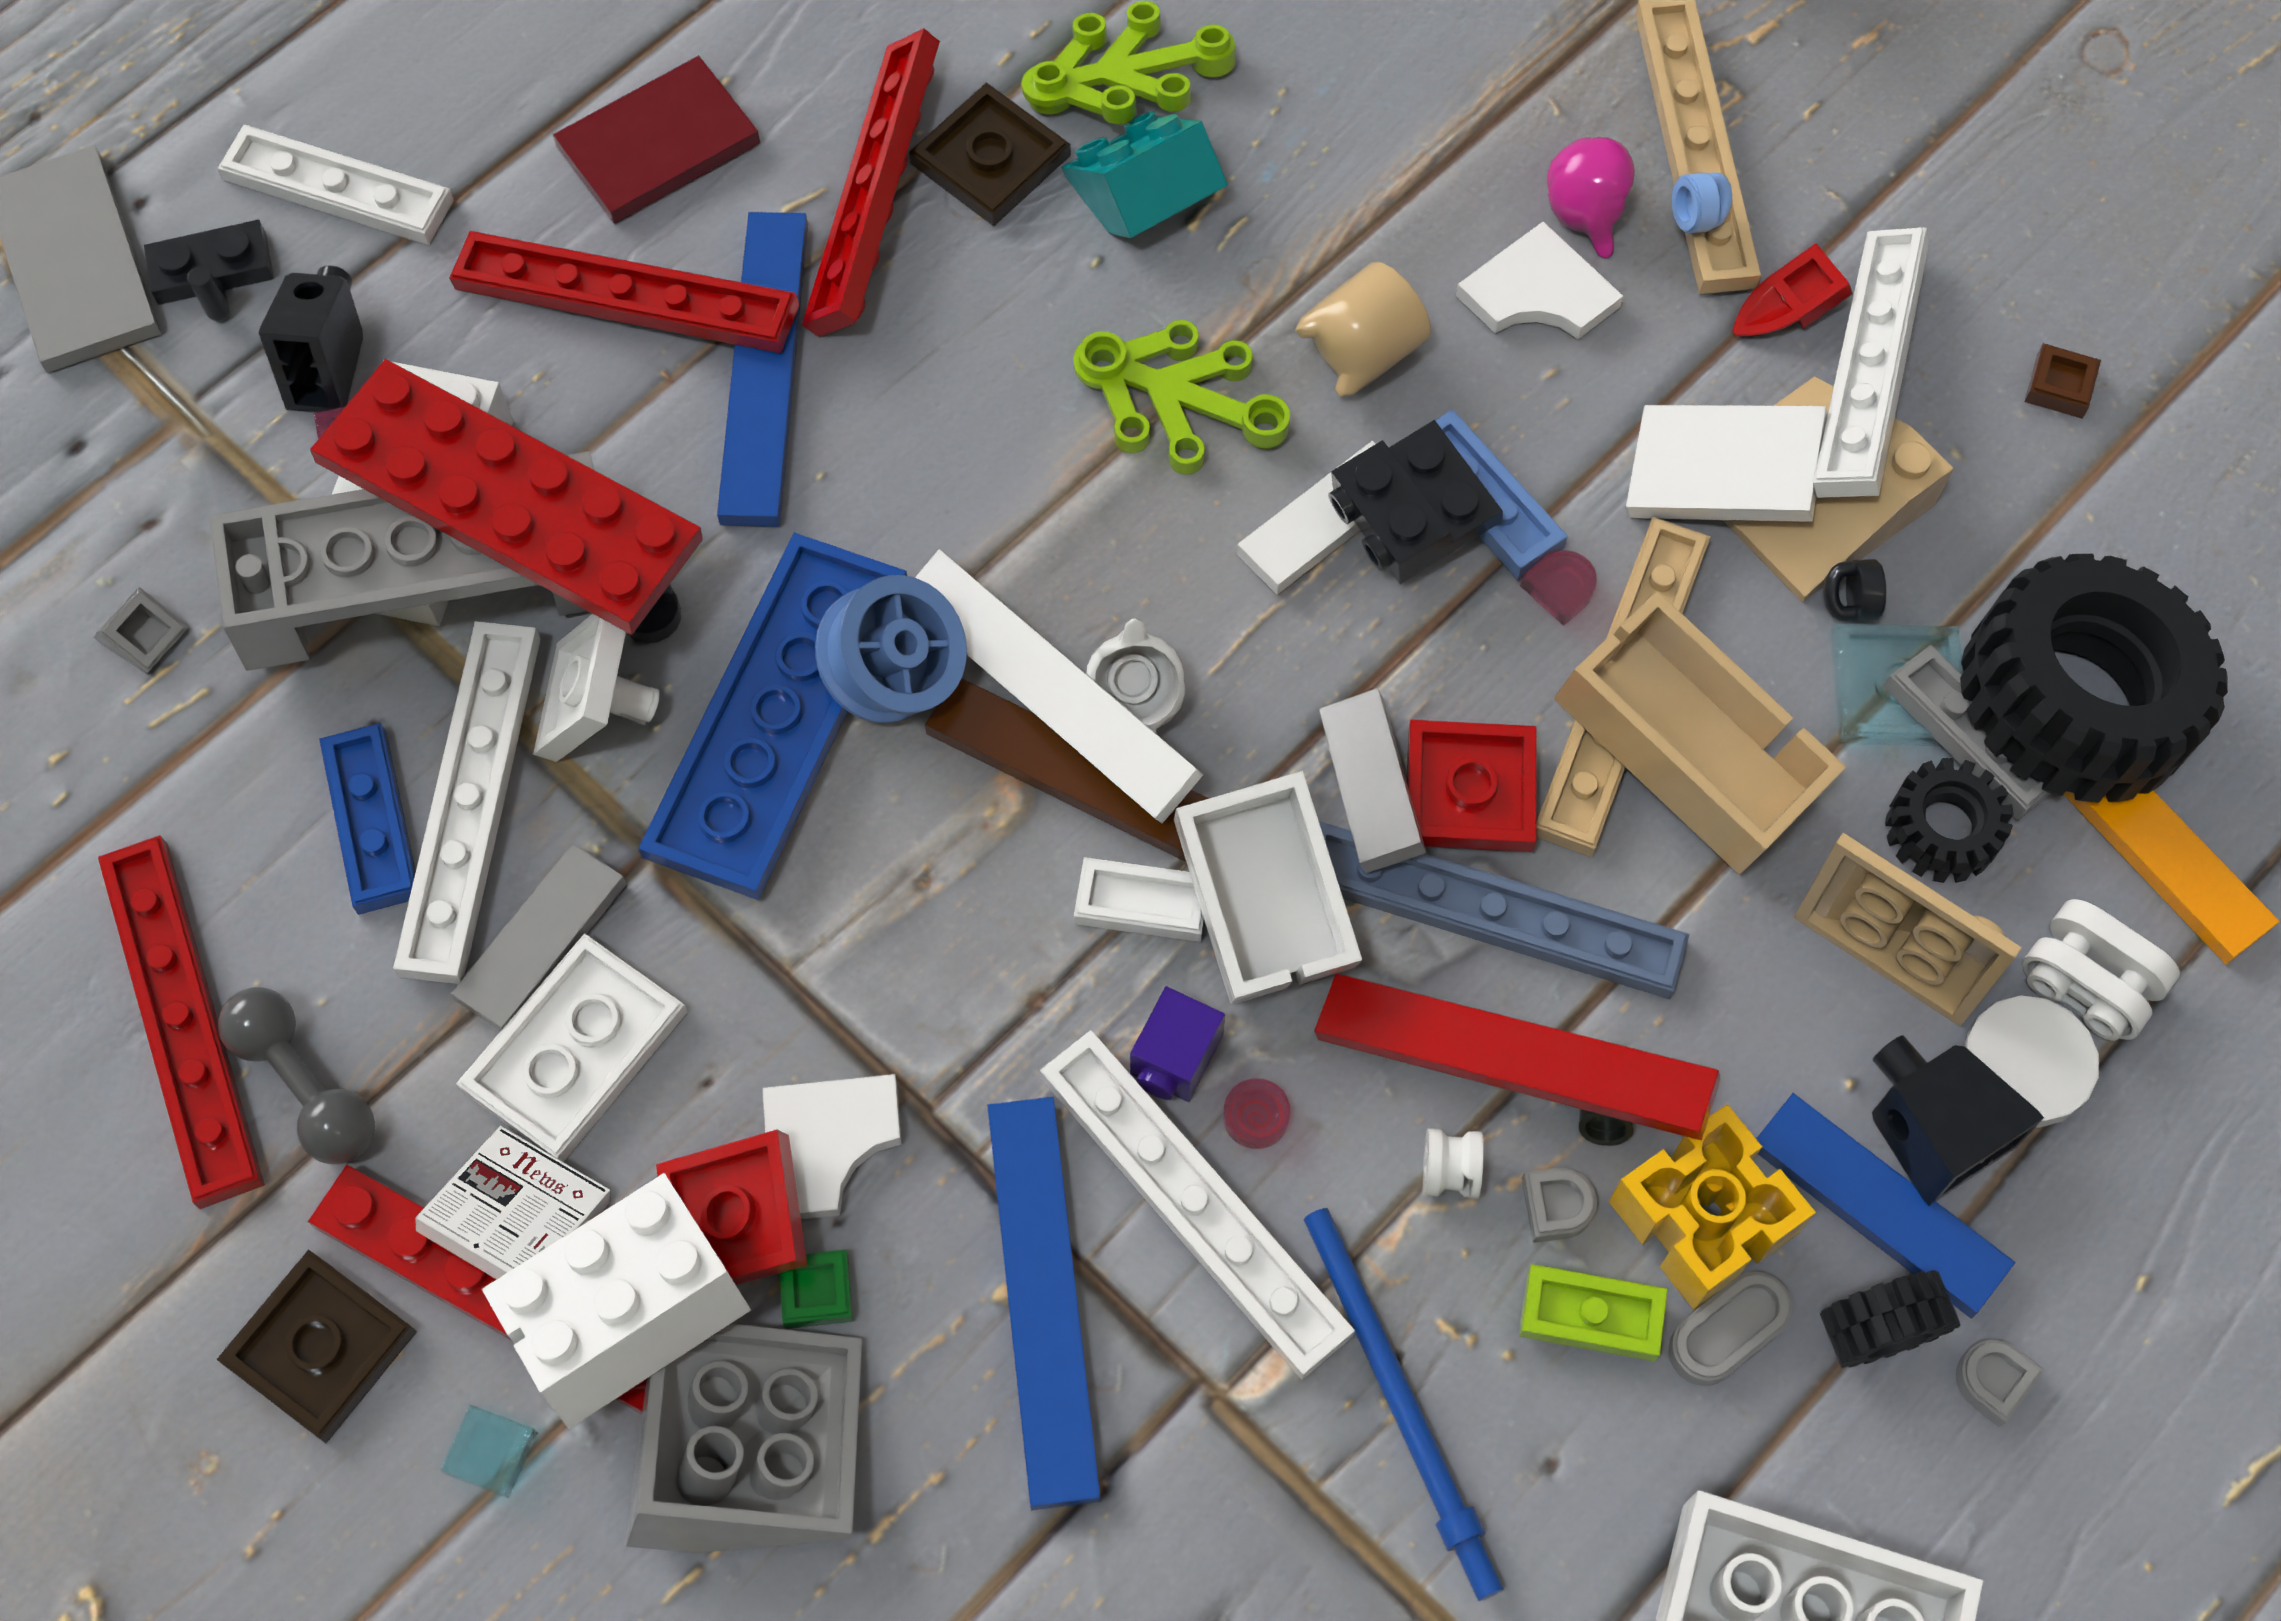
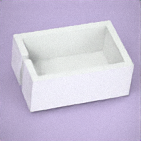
(1266, 887)
(615, 1301)

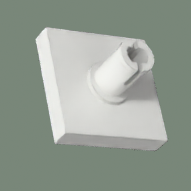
(587, 689)

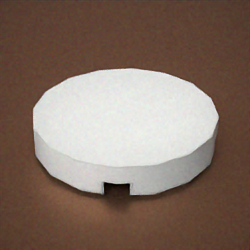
(2039, 1053)

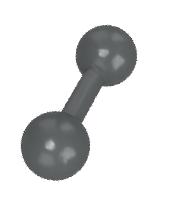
(333, 1122)

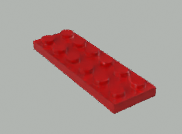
(508, 495)

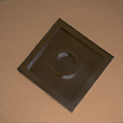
(990, 154)
(317, 1346)

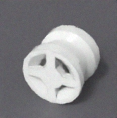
(1453, 1163)

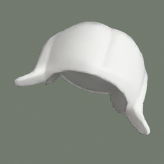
(1140, 674)

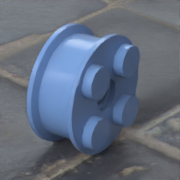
(891, 649)

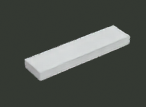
(336, 184)

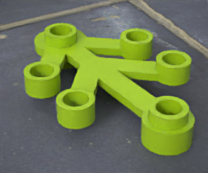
(1062, 83)
(1176, 387)

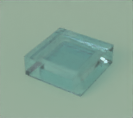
(489, 1451)

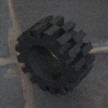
(1968, 793)
(1889, 1318)

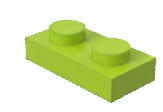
(1593, 1312)

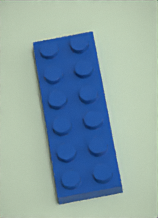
(761, 730)

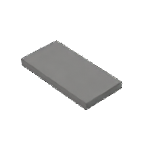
(73, 260)

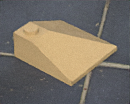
(1848, 526)
(1905, 930)

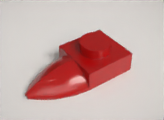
(1793, 294)

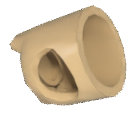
(1366, 326)

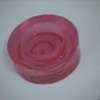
(1256, 1113)

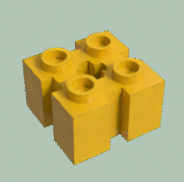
(1703, 1248)

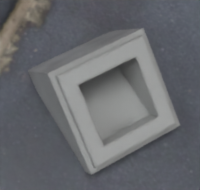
(141, 631)

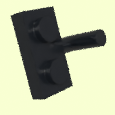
(209, 265)

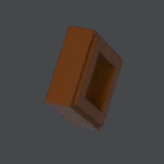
(2062, 381)

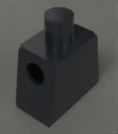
(313, 339)
(1947, 1116)

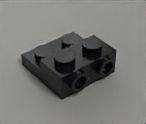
(1413, 501)

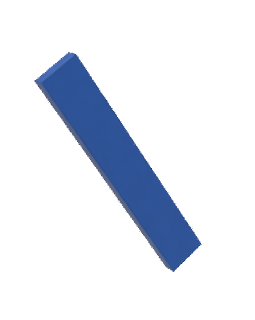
(762, 381)
(1043, 1305)

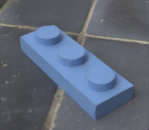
(1526, 528)

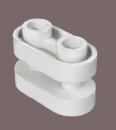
(2100, 970)

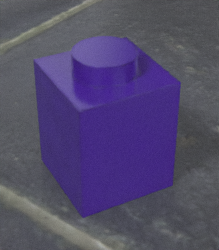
(1176, 1045)

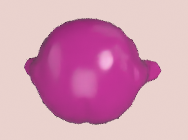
(1590, 188)

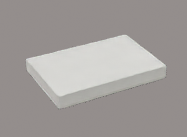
(1726, 462)
(572, 1048)

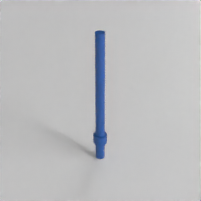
(1458, 1525)

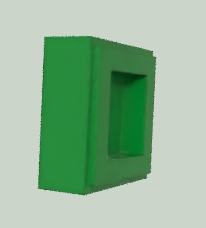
(817, 1291)

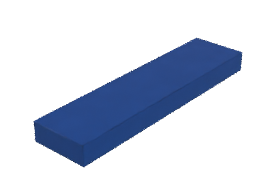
(1882, 1204)

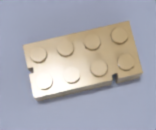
(1697, 732)

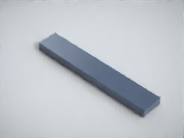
(1514, 916)

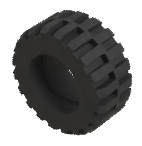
(2132, 631)

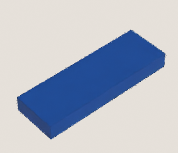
(369, 817)

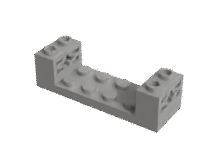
(338, 562)

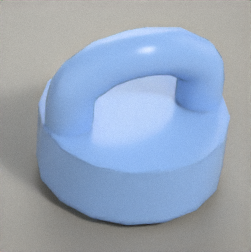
(1701, 201)

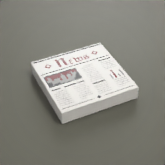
(509, 1204)

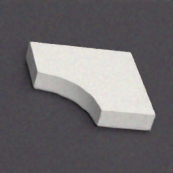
(1541, 283)
(832, 1133)

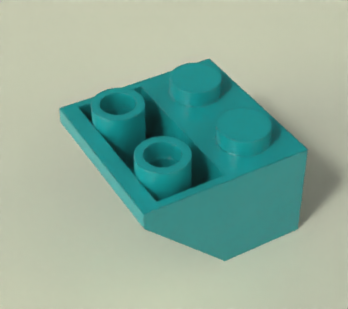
(1145, 172)

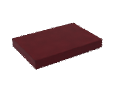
(656, 139)

